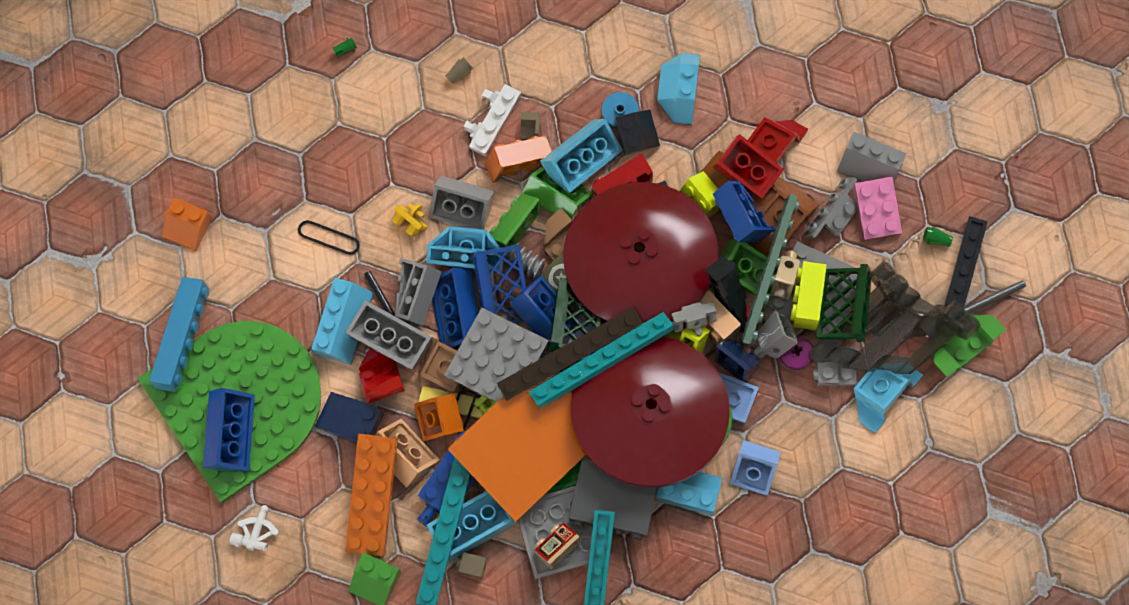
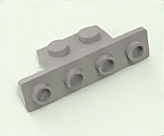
(836, 212)

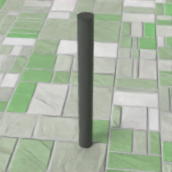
(994, 297)

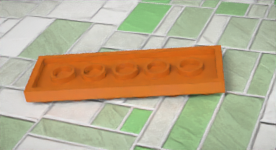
(371, 494)

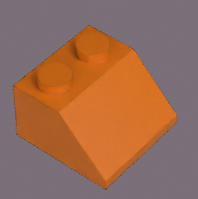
(185, 224)
(438, 417)

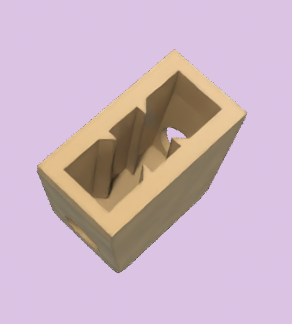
(785, 276)

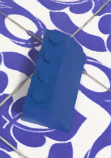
(455, 306)
(228, 430)

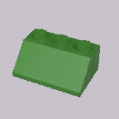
(554, 197)
(516, 221)

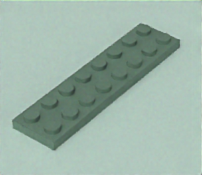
(772, 262)

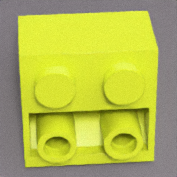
(701, 191)

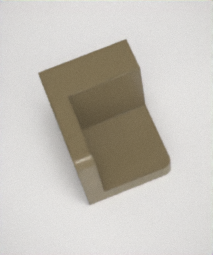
(530, 125)

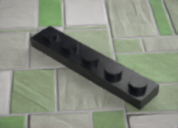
(966, 261)

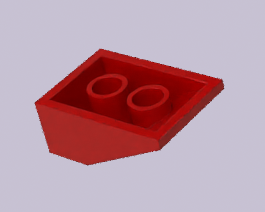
(749, 166)

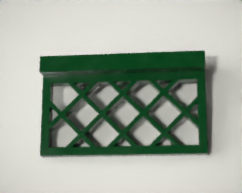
(860, 307)
(560, 319)

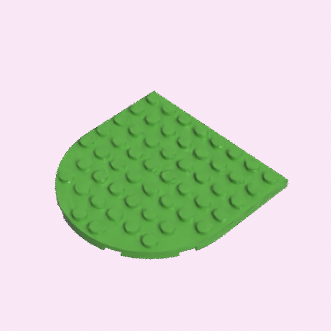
(249, 360)

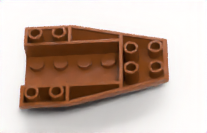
(770, 204)

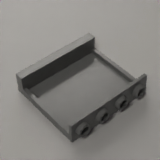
(599, 491)

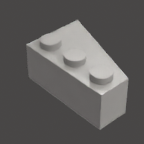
(416, 291)

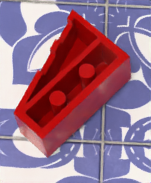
(633, 171)

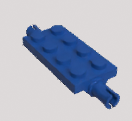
(435, 488)

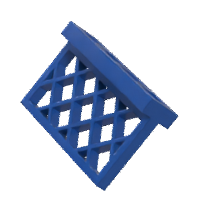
(483, 279)

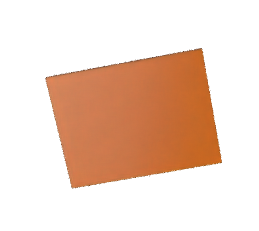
(520, 449)

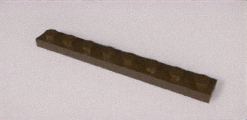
(569, 353)

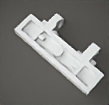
(501, 107)

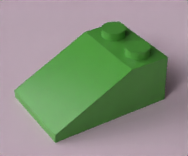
(749, 264)

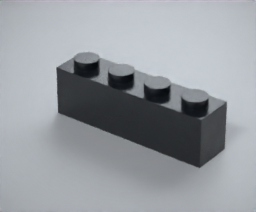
(728, 288)

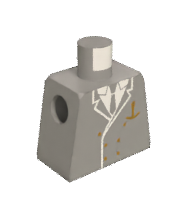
(775, 336)

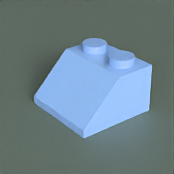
(755, 467)

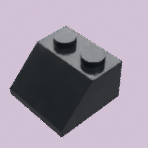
(636, 132)

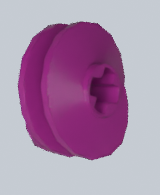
(799, 362)

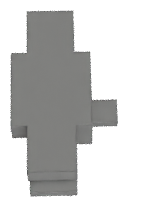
(692, 314)

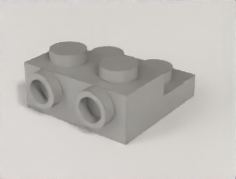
(833, 374)

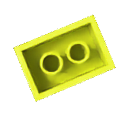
(808, 295)

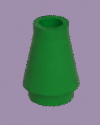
(937, 237)

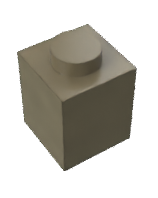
(471, 565)

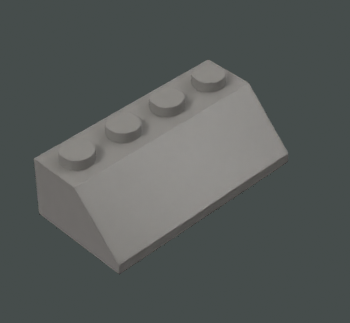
(389, 335)

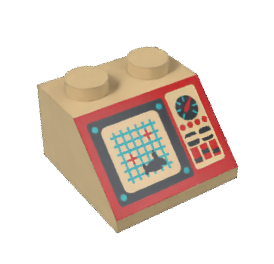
(557, 545)

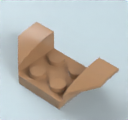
(556, 233)
(436, 364)

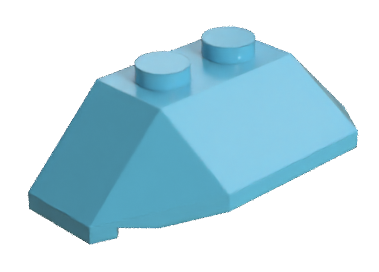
(678, 87)
(456, 246)

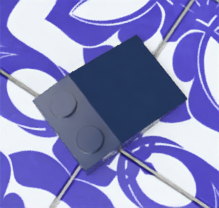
(736, 360)
(348, 417)

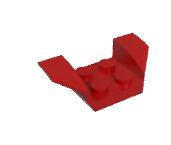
(776, 137)
(379, 376)

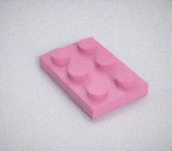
(877, 208)

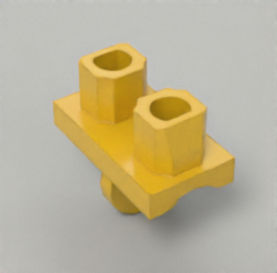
(403, 214)

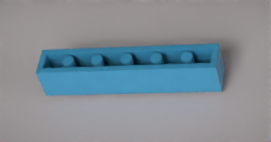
(179, 334)

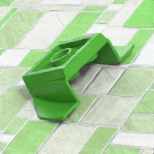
(959, 351)

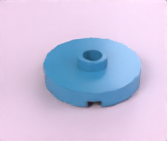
(617, 100)

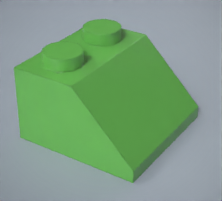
(374, 579)

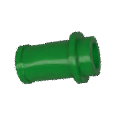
(344, 47)

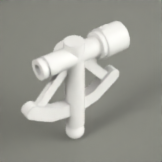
(254, 540)

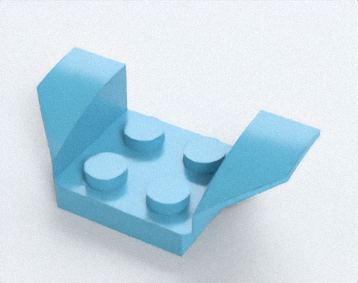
(878, 392)

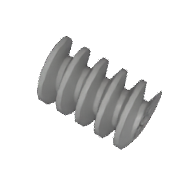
(530, 264)

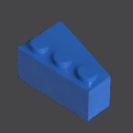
(740, 213)

